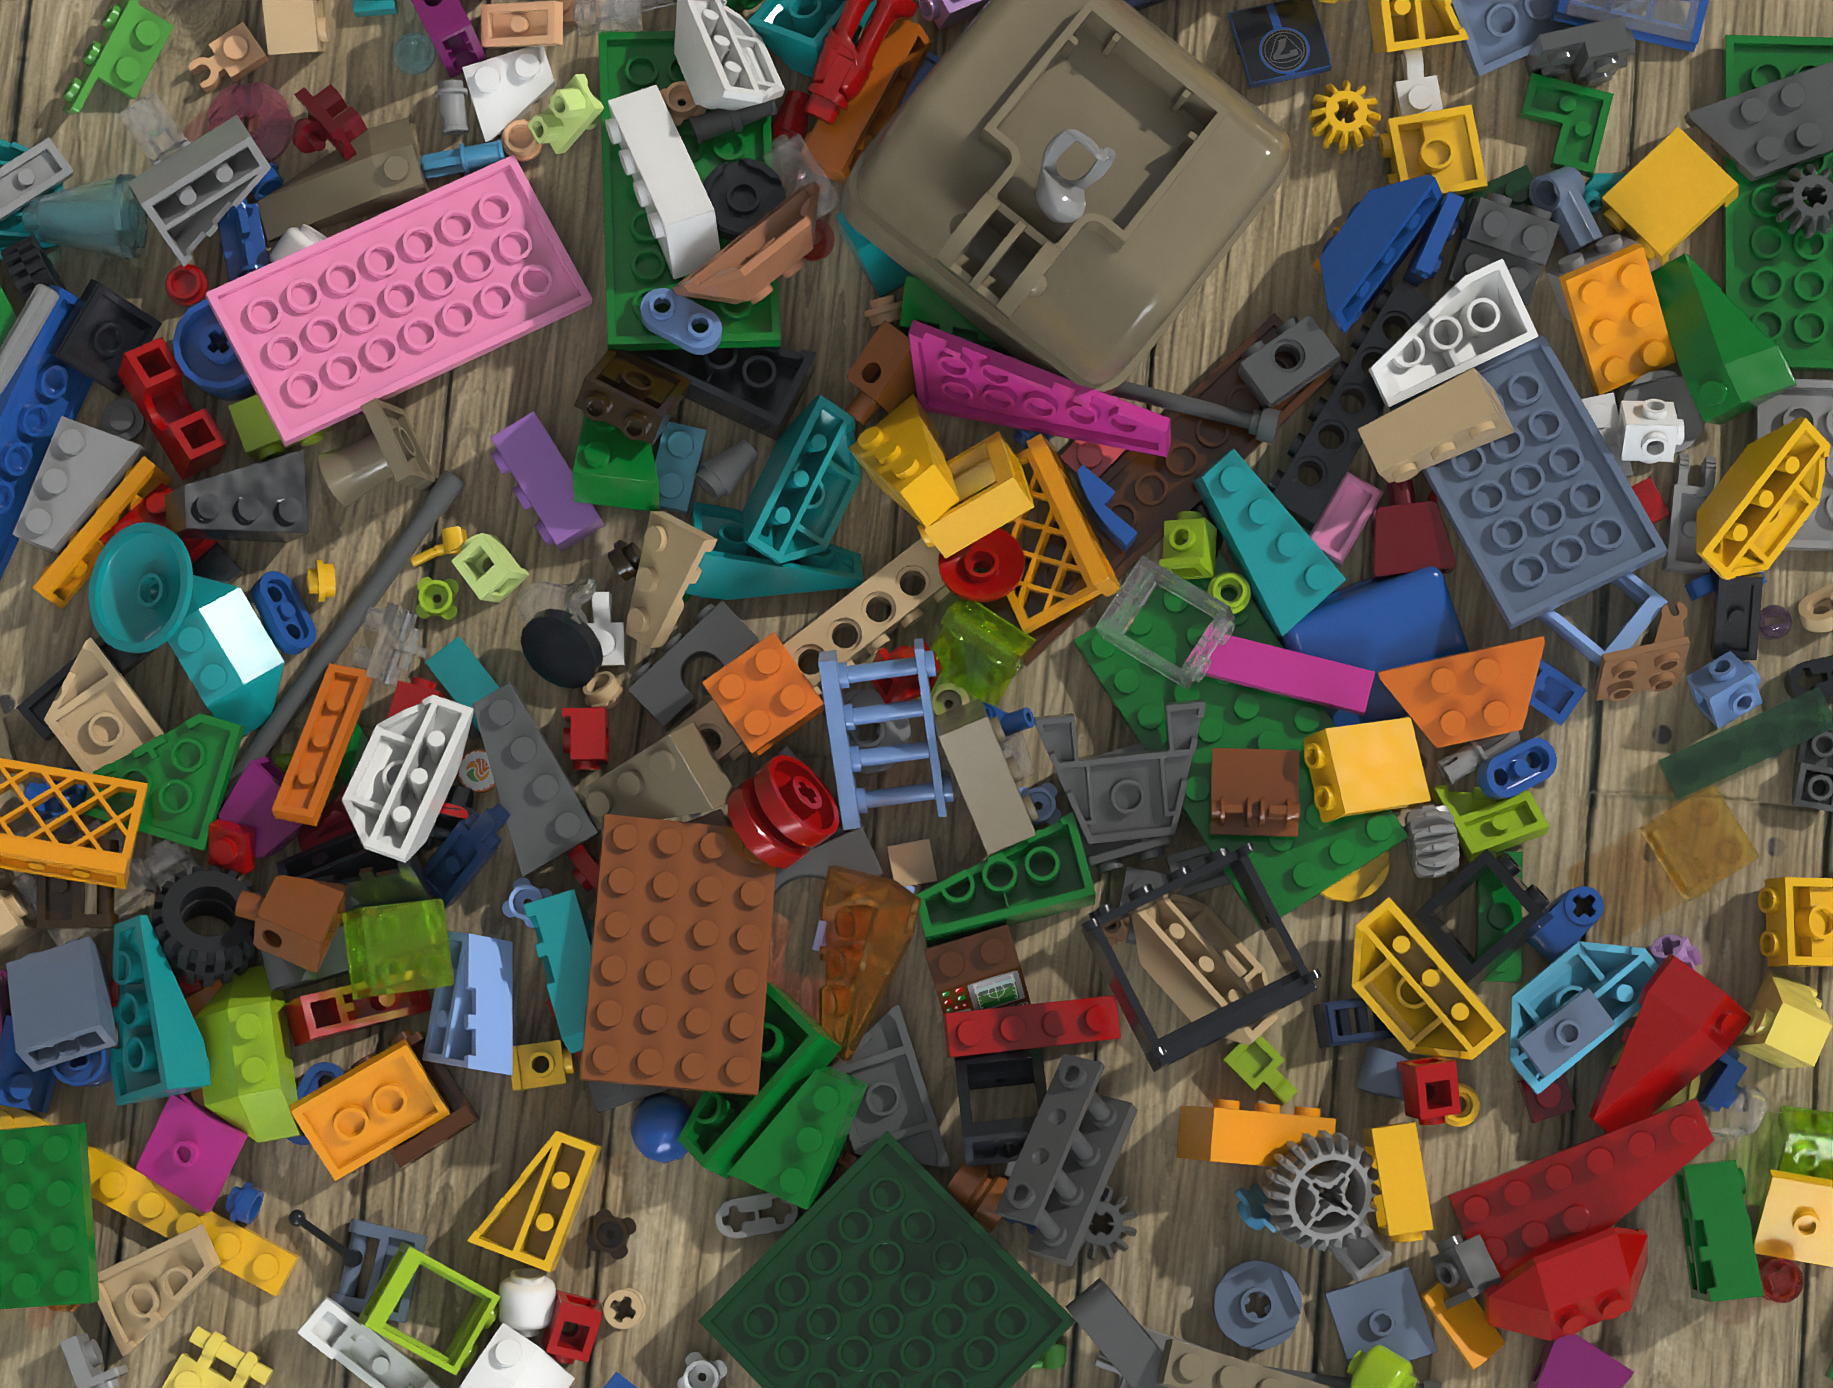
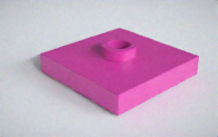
(191, 1152)

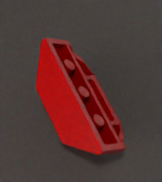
(1571, 1285)

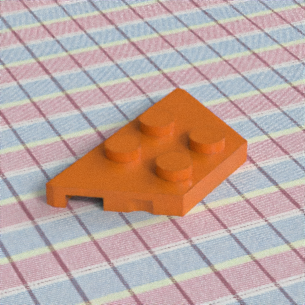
(1469, 692)

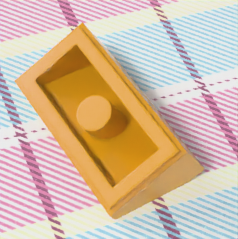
(1463, 1325)

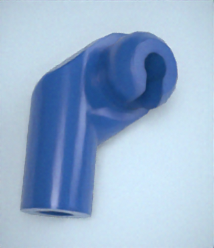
(1013, 721)

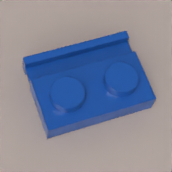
(1440, 229)
(18, 1083)

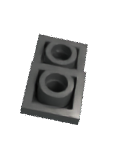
(1814, 773)

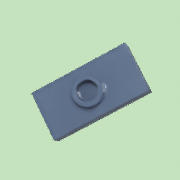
(1565, 1032)

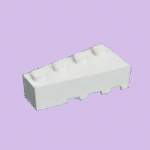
(664, 179)

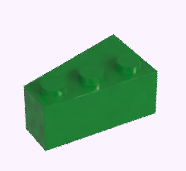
(927, 307)
(614, 469)

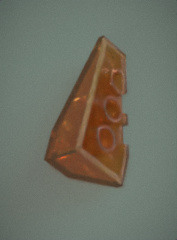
(865, 941)

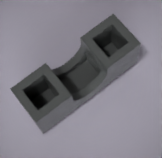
(661, 687)

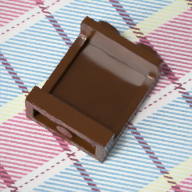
(461, 1111)

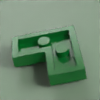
(1577, 112)

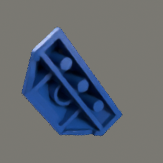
(1374, 245)

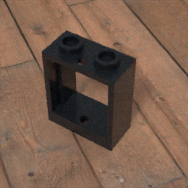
(1446, 943)
(986, 1140)

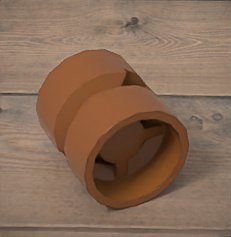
(978, 1192)

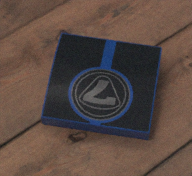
(1279, 42)

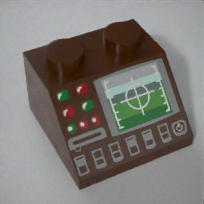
(978, 972)

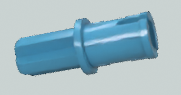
(461, 159)

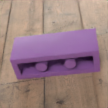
(544, 482)

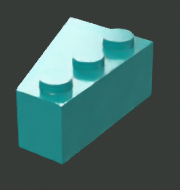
(565, 948)

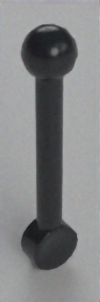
(350, 1257)

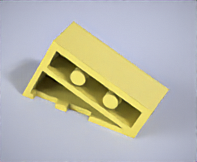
(1785, 1023)

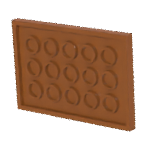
(677, 958)

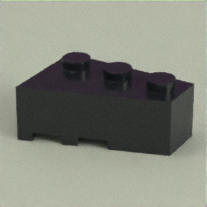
(245, 504)
(369, 875)

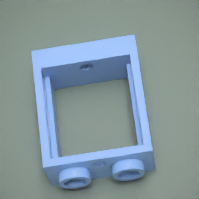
(1649, 606)

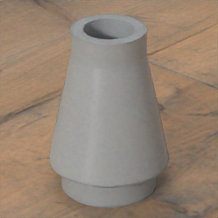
(725, 470)

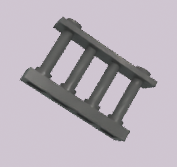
(1087, 1166)

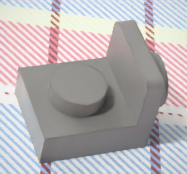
(84, 1363)

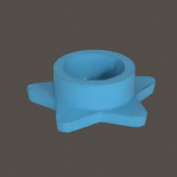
(1252, 1208)

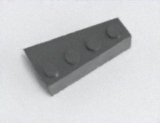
(530, 782)

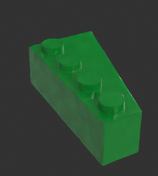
(1011, 886)
(792, 1050)

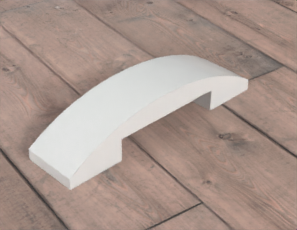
(362, 1350)

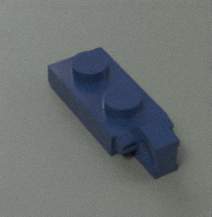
(464, 854)

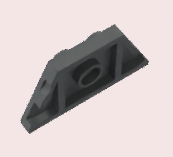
(1773, 123)
(894, 1094)

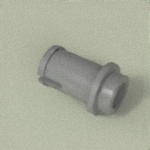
(452, 107)

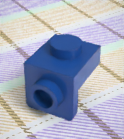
(1722, 1086)

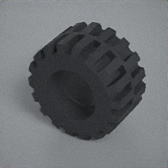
(199, 955)

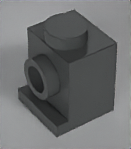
(1464, 1268)

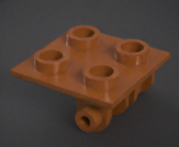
(1254, 792)

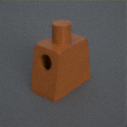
(882, 374)
(295, 918)

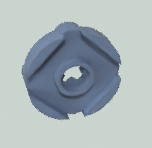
(1280, 1314)

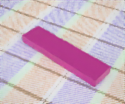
(1292, 674)

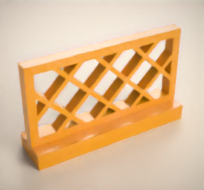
(1074, 527)
(73, 860)

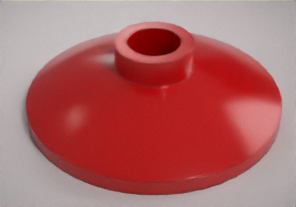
(997, 553)

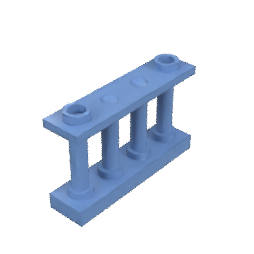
(850, 759)

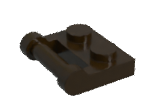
(63, 901)

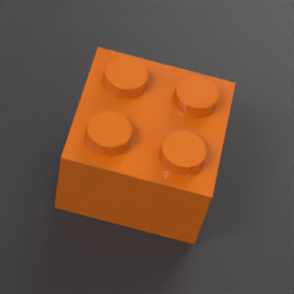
(764, 695)

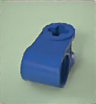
(1566, 926)

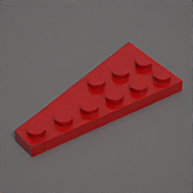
(1579, 1187)

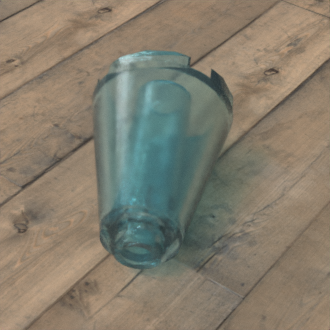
(91, 218)

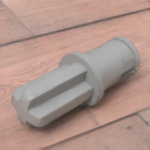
(1473, 754)

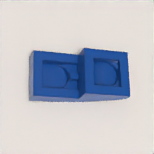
(1097, 498)

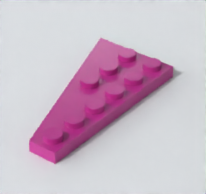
(993, 388)

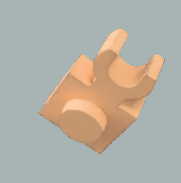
(234, 54)

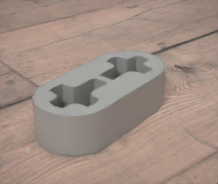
(758, 1225)

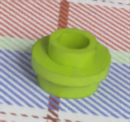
(1234, 581)

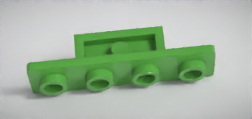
(122, 54)

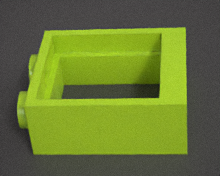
(390, 1289)

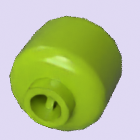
(1380, 1369)

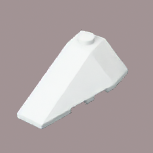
(1463, 329)
(515, 1363)

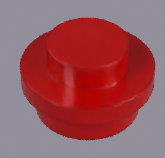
(186, 285)

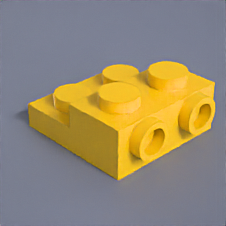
(1438, 145)
(1797, 922)

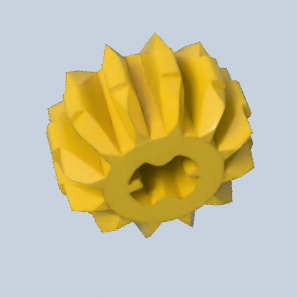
(1338, 131)

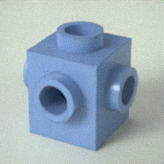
(1725, 689)

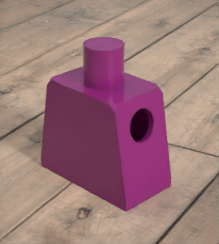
(450, 34)
(252, 805)
(1577, 1364)

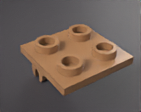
(1647, 666)

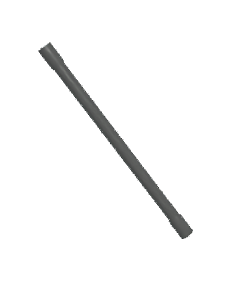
(433, 506)

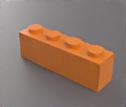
(895, 67)

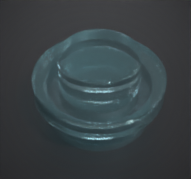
(414, 53)

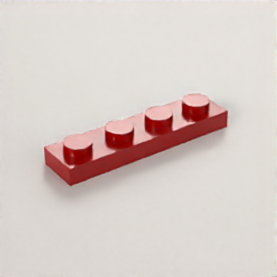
(1031, 1026)

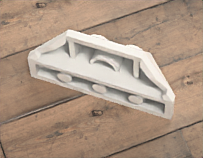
(723, 57)
(407, 776)

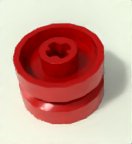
(782, 811)

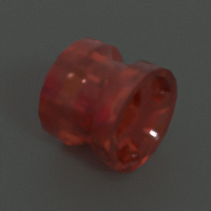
(1786, 1283)

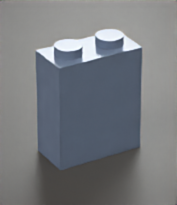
(60, 1004)

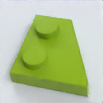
(1490, 822)

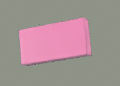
(1345, 517)

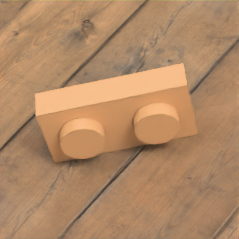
(522, 24)

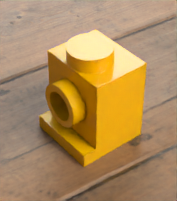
(560, 1065)

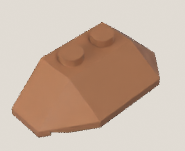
(759, 254)

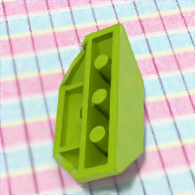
(250, 1057)

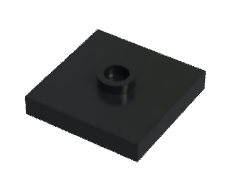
(100, 333)

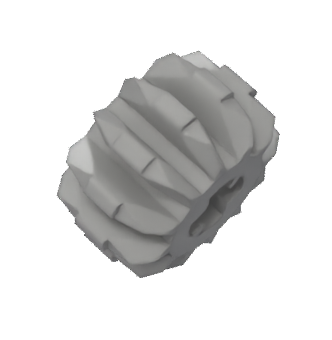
(1432, 841)

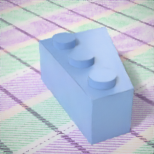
(474, 1016)

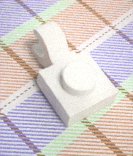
(1416, 92)
(609, 633)

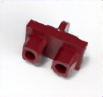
(320, 126)

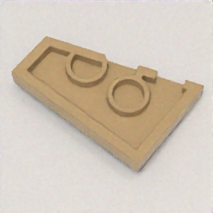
(664, 572)
(152, 1284)

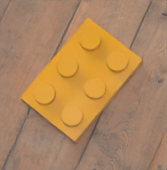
(1617, 318)
(369, 1109)

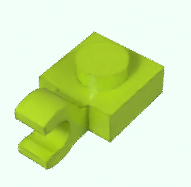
(1259, 1065)

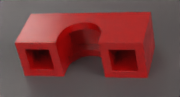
(156, 388)

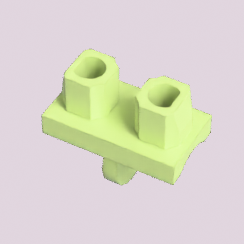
(567, 115)

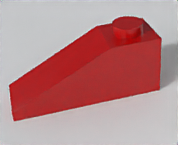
(336, 1013)

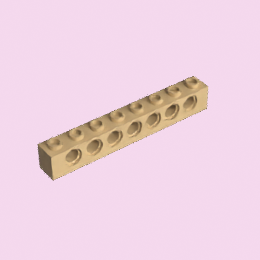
(847, 613)

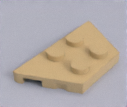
(99, 712)

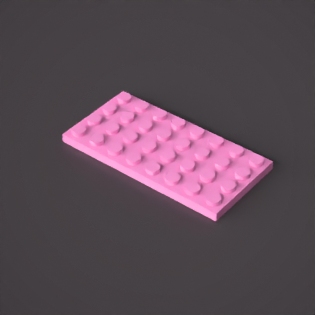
(398, 299)

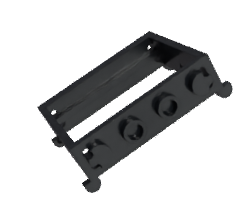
(1225, 1020)

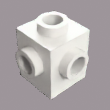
(1648, 431)

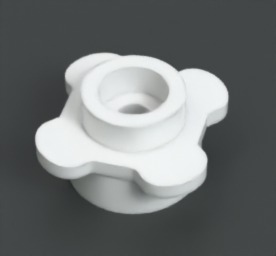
(697, 1364)

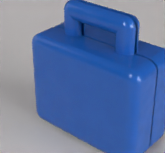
(1378, 629)

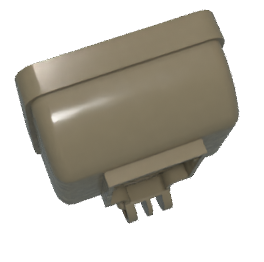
(961, 162)

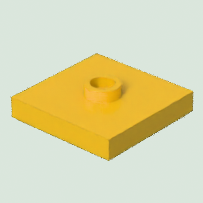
(1796, 1219)

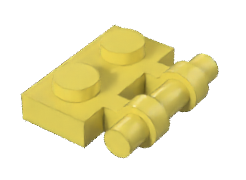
(199, 1372)

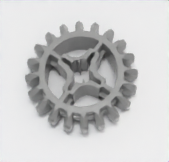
(1303, 1217)

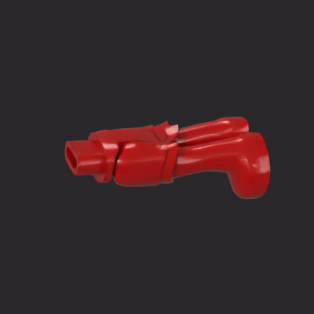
(846, 69)

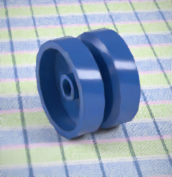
(199, 353)

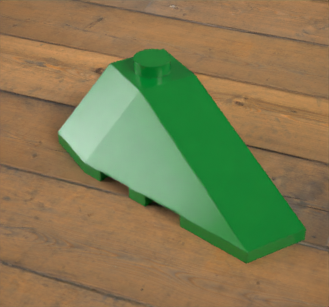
(1717, 346)

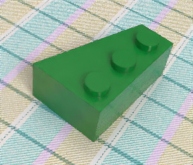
(804, 1139)
(1717, 1232)

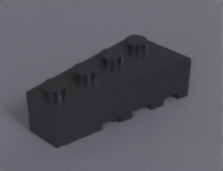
(744, 384)

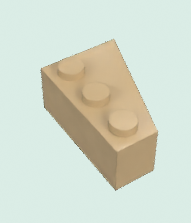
(295, 26)
(1436, 427)

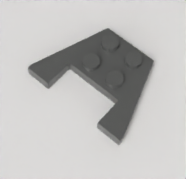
(1125, 792)

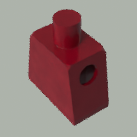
(1408, 535)

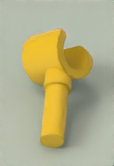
(452, 541)

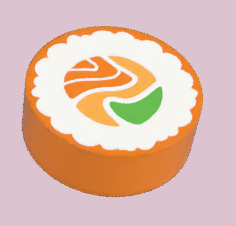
(476, 772)

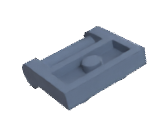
(389, 1242)

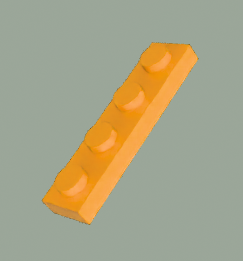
(75, 564)

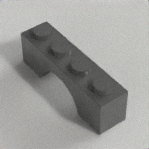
(845, 849)

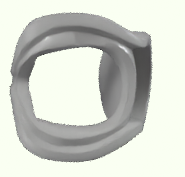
(1063, 198)

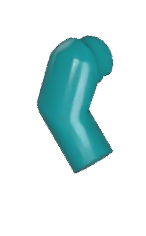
(1598, 186)

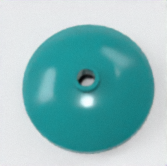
(140, 588)

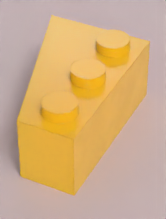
(542, 1204)

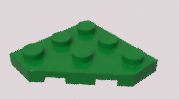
(184, 776)

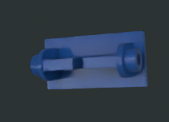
(243, 240)

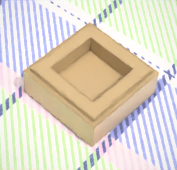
(912, 863)

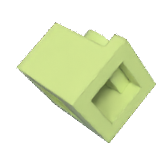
(474, 565)

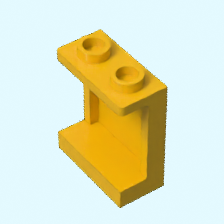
(1668, 195)
(1366, 769)

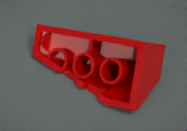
(1674, 1039)

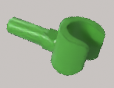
(1053, 1358)

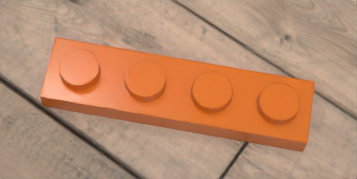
(322, 745)

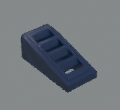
(1327, 1029)

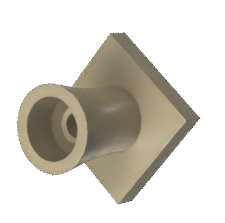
(375, 458)

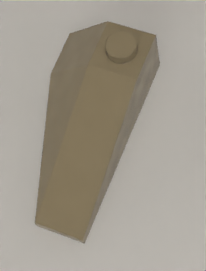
(337, 190)

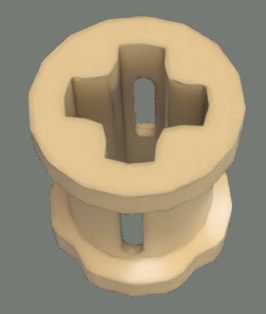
(611, 1312)

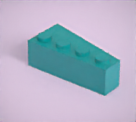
(1266, 543)

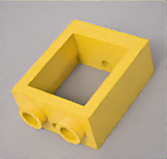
(988, 510)
(1404, 1196)

